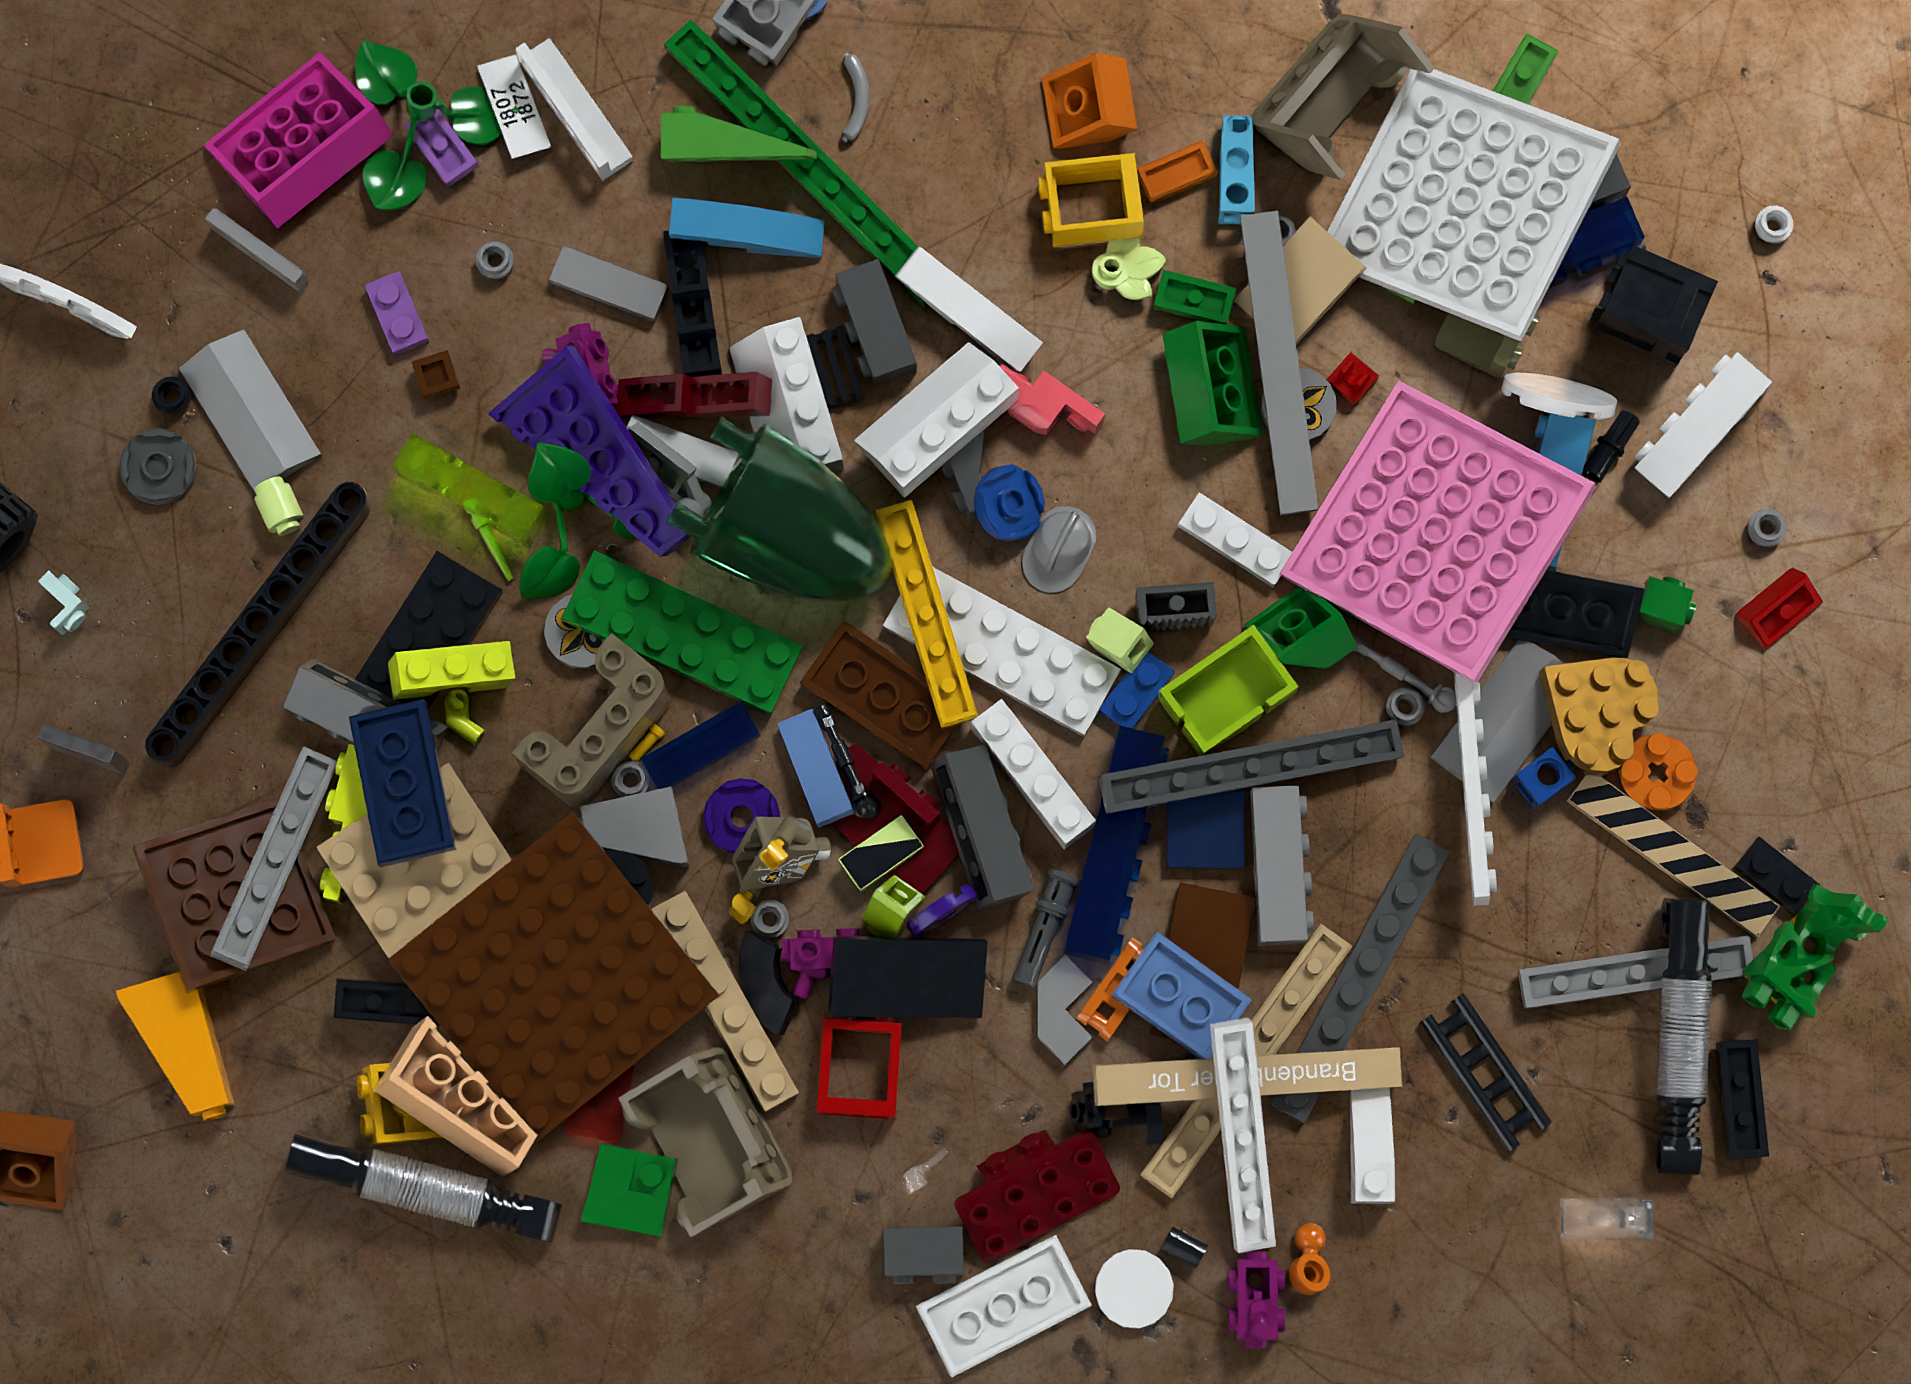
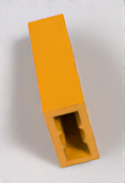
(182, 1041)

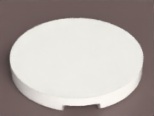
(1559, 395)

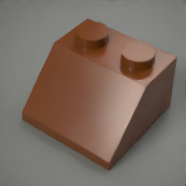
(36, 1159)

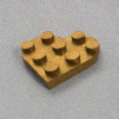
(1598, 709)

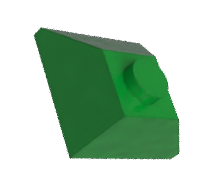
(1304, 630)

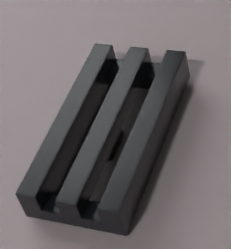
(827, 336)

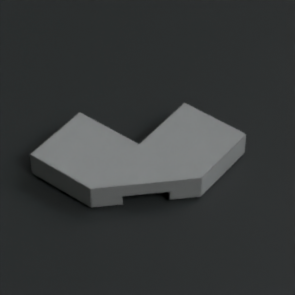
(1054, 995)

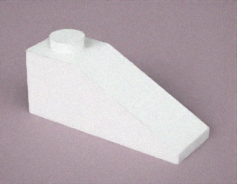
(1371, 1147)

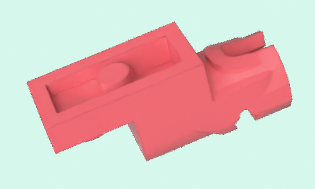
(1047, 400)

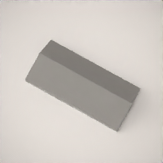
(249, 409)
(1512, 717)

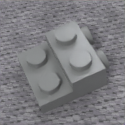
(762, 25)

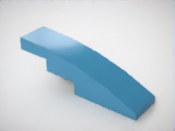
(747, 227)

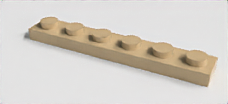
(730, 1011)

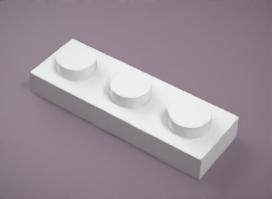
(1235, 539)

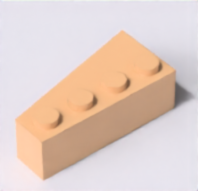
(454, 1101)

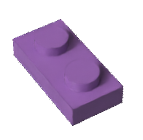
(443, 149)
(396, 313)

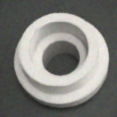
(1779, 215)

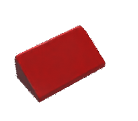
(1779, 607)

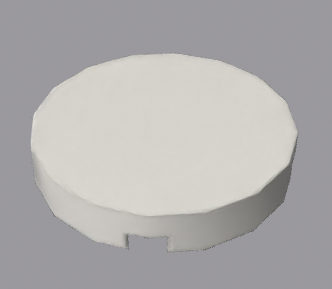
(1134, 1288)

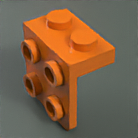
(39, 843)

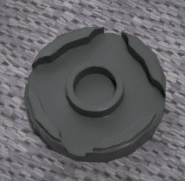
(158, 466)

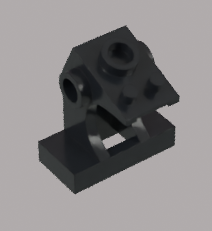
(1092, 1117)

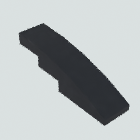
(692, 306)

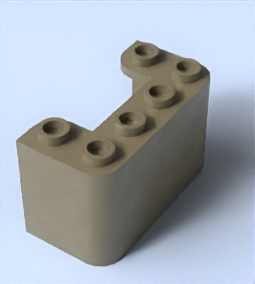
(610, 735)

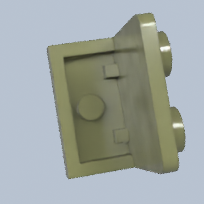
(1480, 345)

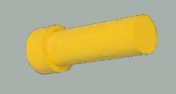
(647, 742)

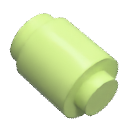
(278, 506)

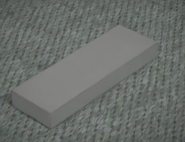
(257, 249)
(609, 284)

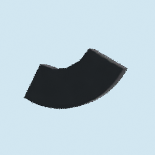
(763, 982)

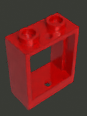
(859, 1107)

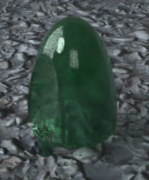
(787, 522)

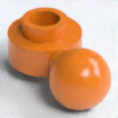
(1309, 1240)

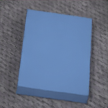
(1179, 995)

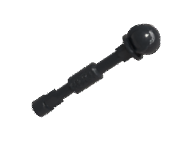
(864, 803)

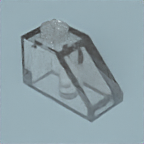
(1607, 1218)

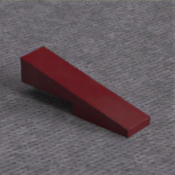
(695, 396)

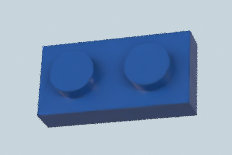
(1136, 692)

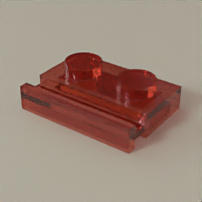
(603, 1114)

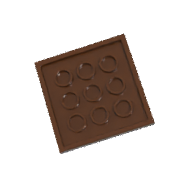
(194, 884)

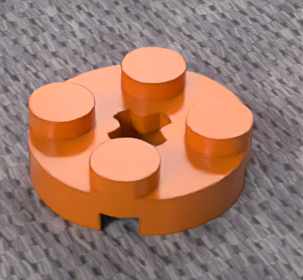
(1679, 767)

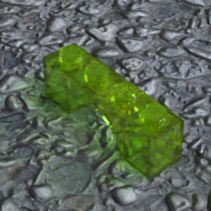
(470, 488)

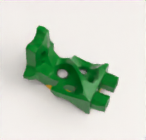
(1783, 964)

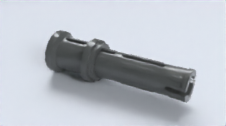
(1051, 910)

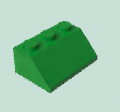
(1212, 383)

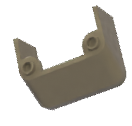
(1329, 83)

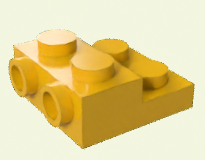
(383, 1120)

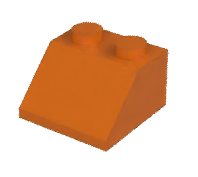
(1089, 101)

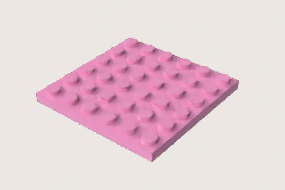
(1438, 531)

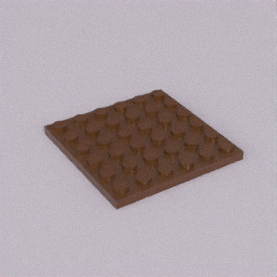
(553, 976)

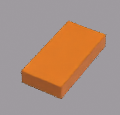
(1176, 172)

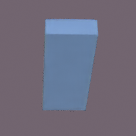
(815, 768)

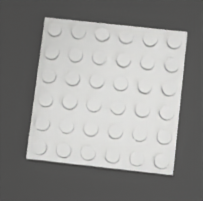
(1471, 200)

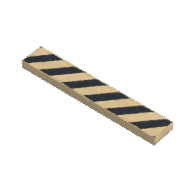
(1673, 854)

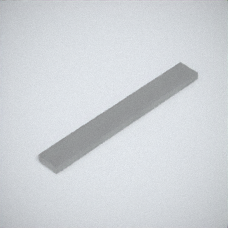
(1279, 363)

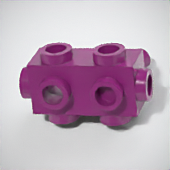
(594, 354)
(812, 956)
(1256, 1310)

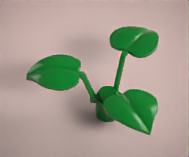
(388, 73)
(557, 478)

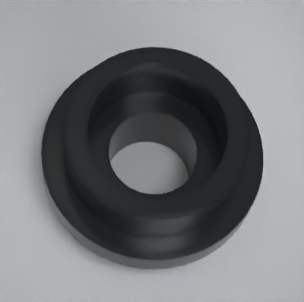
(166, 385)

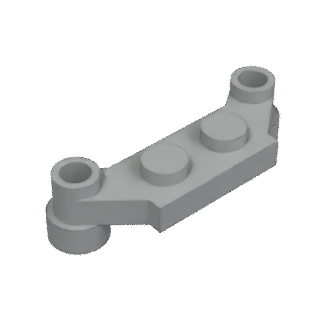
(672, 470)

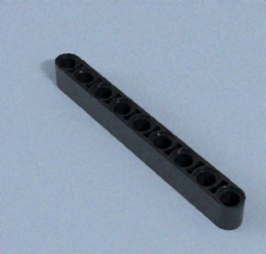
(257, 643)

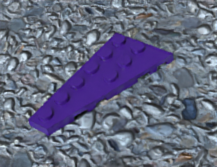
(570, 410)

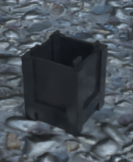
(1653, 305)

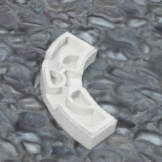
(45, 291)

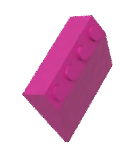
(299, 139)

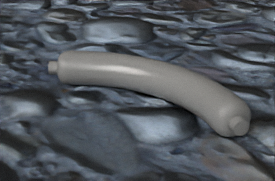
(862, 98)

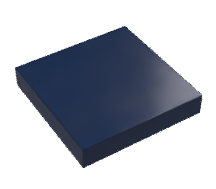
(1207, 832)

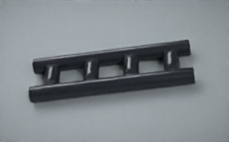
(1484, 1096)

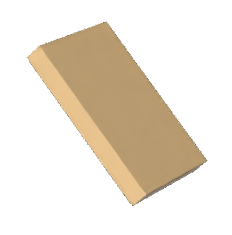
(1316, 275)

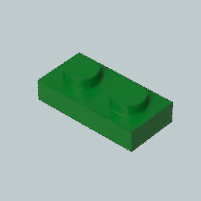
(1194, 298)

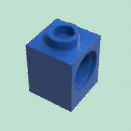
(1529, 784)

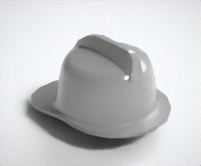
(1059, 549)

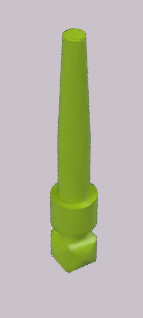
(482, 526)

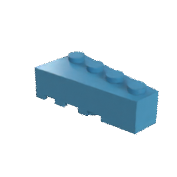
(1564, 442)

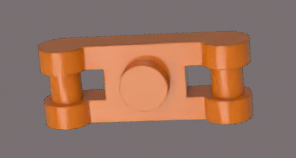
(1103, 994)

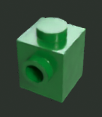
(1666, 604)

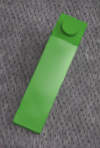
(699, 138)

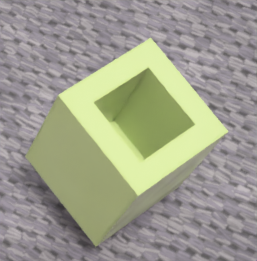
(1119, 640)

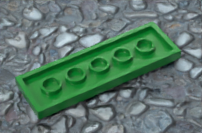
(682, 632)

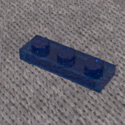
(701, 747)

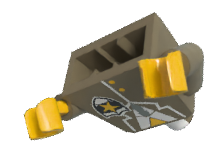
(773, 854)

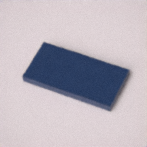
(402, 783)

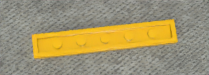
(927, 615)

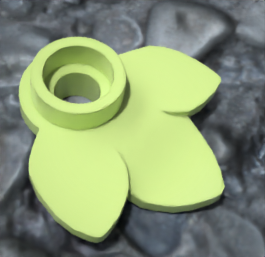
(1133, 268)

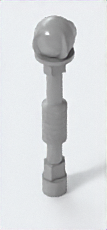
(1441, 697)

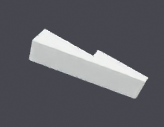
(968, 310)

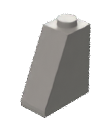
(639, 825)

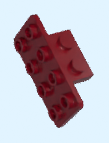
(899, 799)
(1034, 1191)

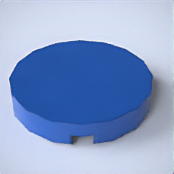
(1009, 502)

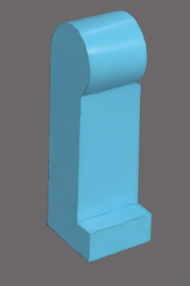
(1236, 169)

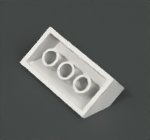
(796, 392)
(938, 418)

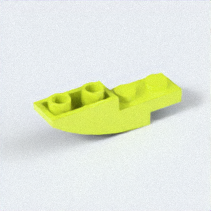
(344, 808)

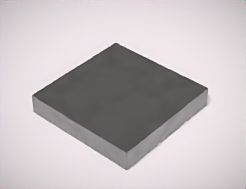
(83, 749)

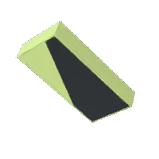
(881, 853)

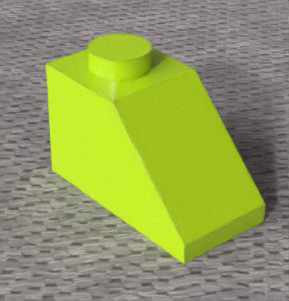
(892, 908)

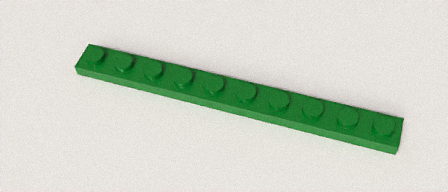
(818, 176)

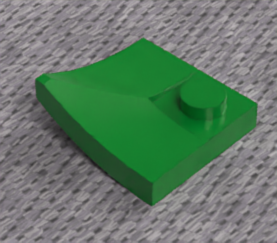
(630, 1190)

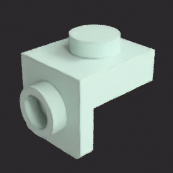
(64, 591)

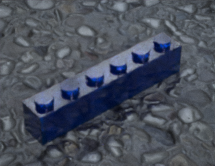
(1113, 858)

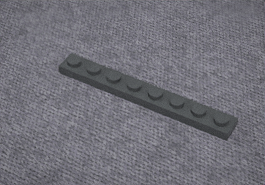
(1250, 766)
(1368, 962)

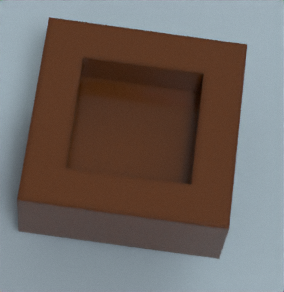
(436, 375)

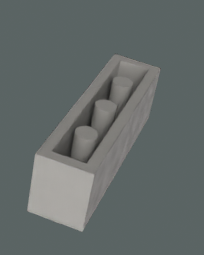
(1279, 865)

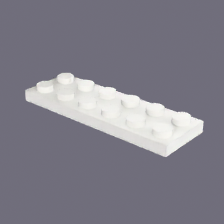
(1019, 656)

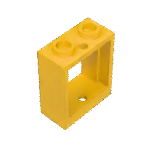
(1087, 171)

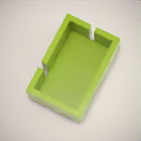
(1227, 691)

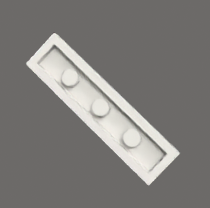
(574, 108)

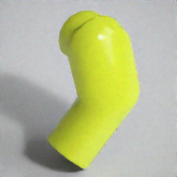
(457, 717)

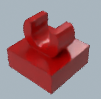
(1352, 379)

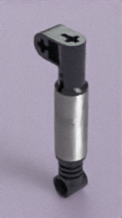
(1683, 1034)
(424, 1189)

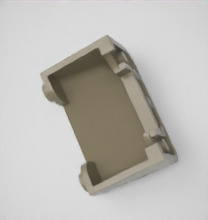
(716, 1132)

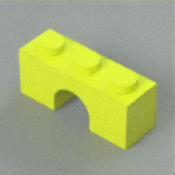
(431, 670)

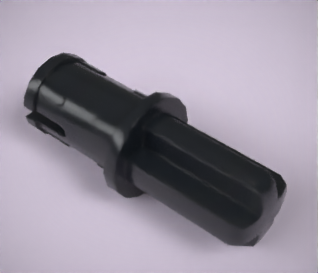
(1611, 445)

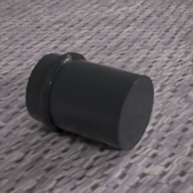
(1184, 1247)

